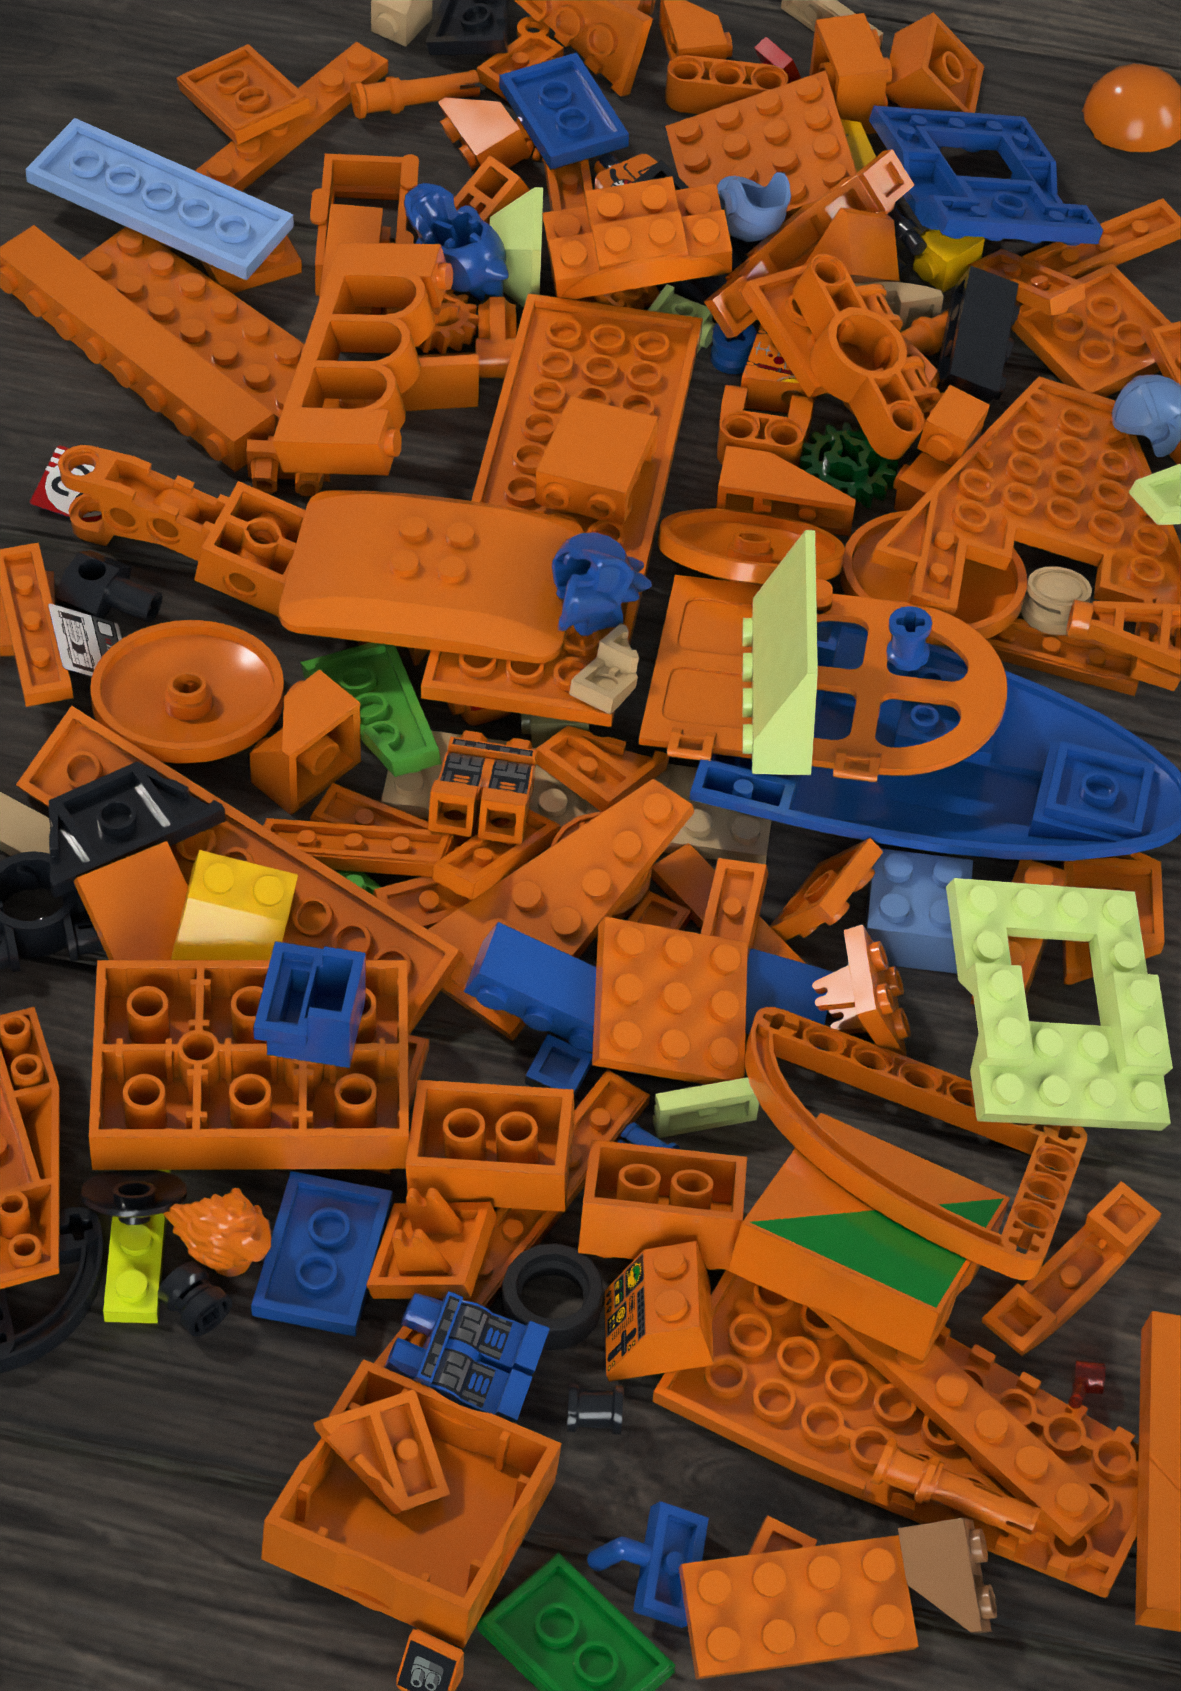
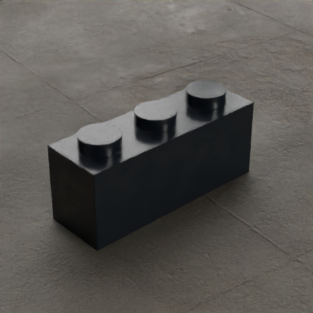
(978, 335)

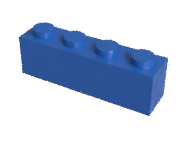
(536, 985)

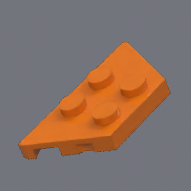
(1123, 873)

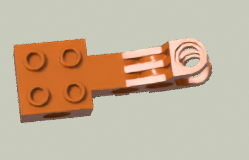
(238, 540)

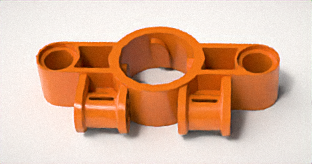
(886, 400)

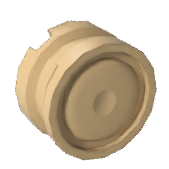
(1051, 596)

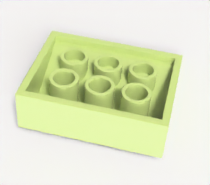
(782, 666)

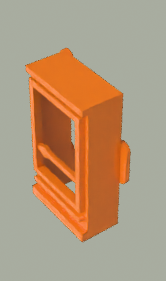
(366, 179)

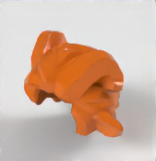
(222, 1231)

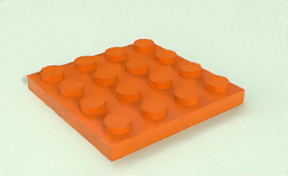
(775, 131)

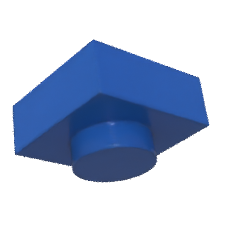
(558, 1066)

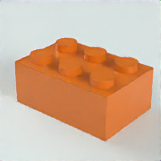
(492, 1144)
(661, 1198)

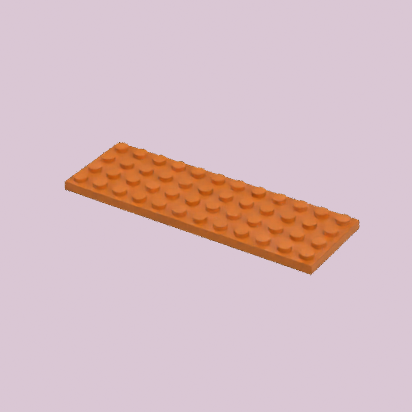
(603, 356)

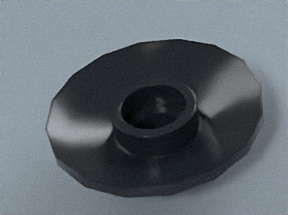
(133, 1194)

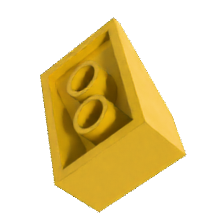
(233, 910)

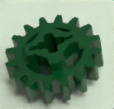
(849, 464)

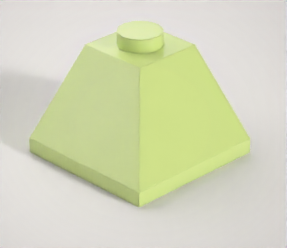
(521, 234)

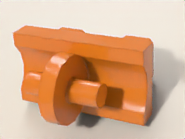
(266, 469)

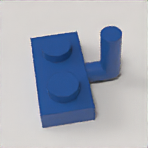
(671, 1539)

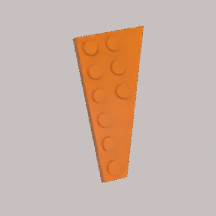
(566, 888)

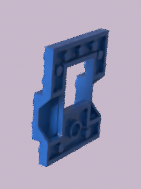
(984, 207)

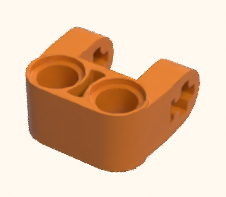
(763, 431)

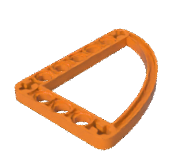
(1056, 1146)

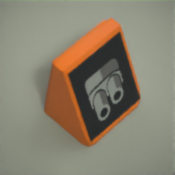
(430, 1664)

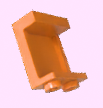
(595, 459)

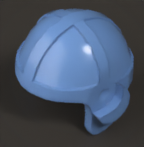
(754, 209)
(1152, 409)

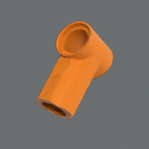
(495, 336)

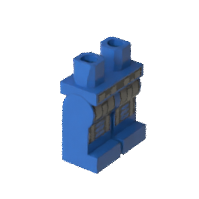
(469, 1354)

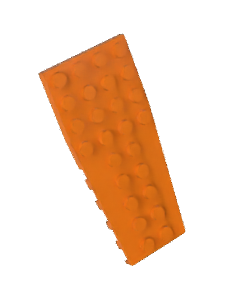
(826, 1413)

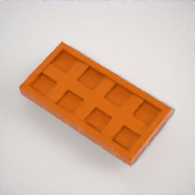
(797, 1607)

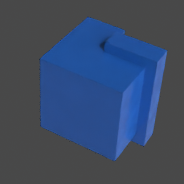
(312, 1003)

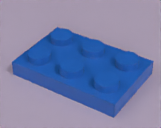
(563, 111)
(322, 1253)

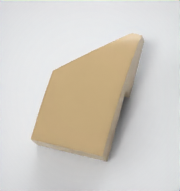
(610, 675)

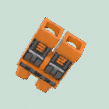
(484, 778)

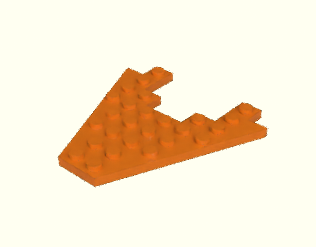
(1058, 482)

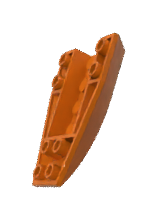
(28, 1152)

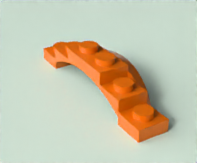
(869, 190)

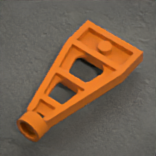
(1105, 623)

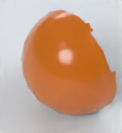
(1135, 109)

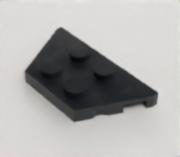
(120, 818)

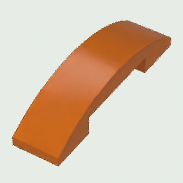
(1074, 1272)

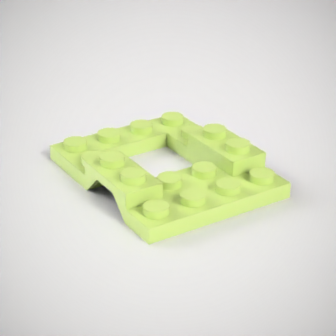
(1061, 1069)

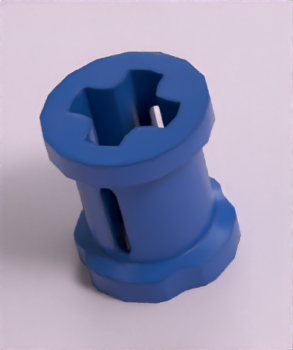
(909, 630)

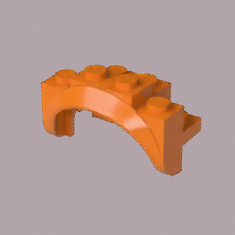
(637, 238)

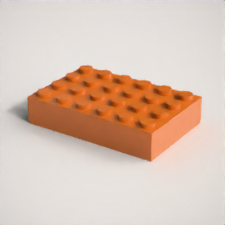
(195, 1091)

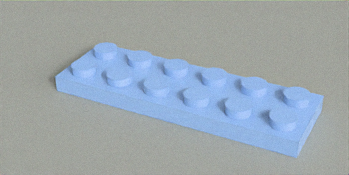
(160, 198)

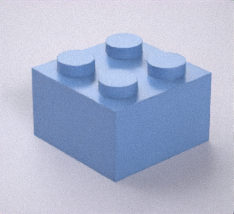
(911, 908)

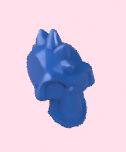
(465, 238)
(594, 581)

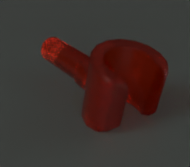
(1088, 1379)

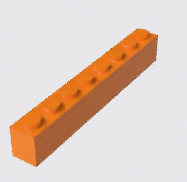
(133, 347)

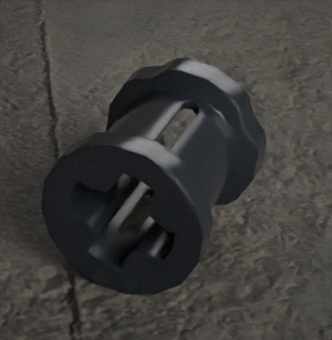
(595, 1408)

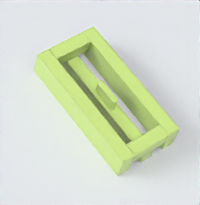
(704, 1107)

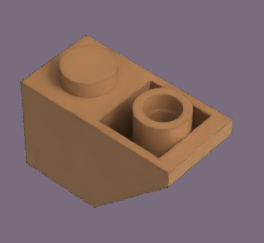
(946, 1570)

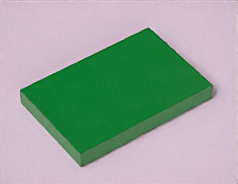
(572, 1636)

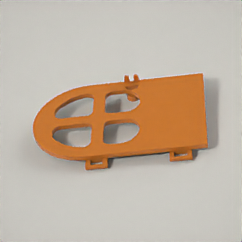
(699, 683)

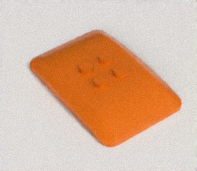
(427, 575)

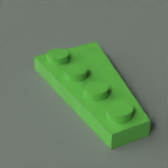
(389, 709)

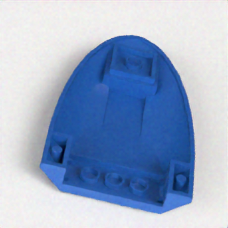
(1054, 789)

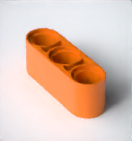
(706, 83)

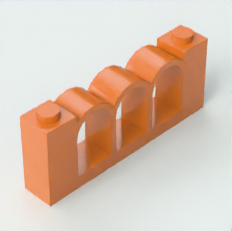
(366, 437)

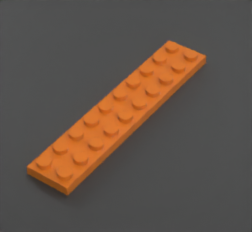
(324, 904)

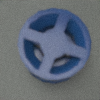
(731, 354)

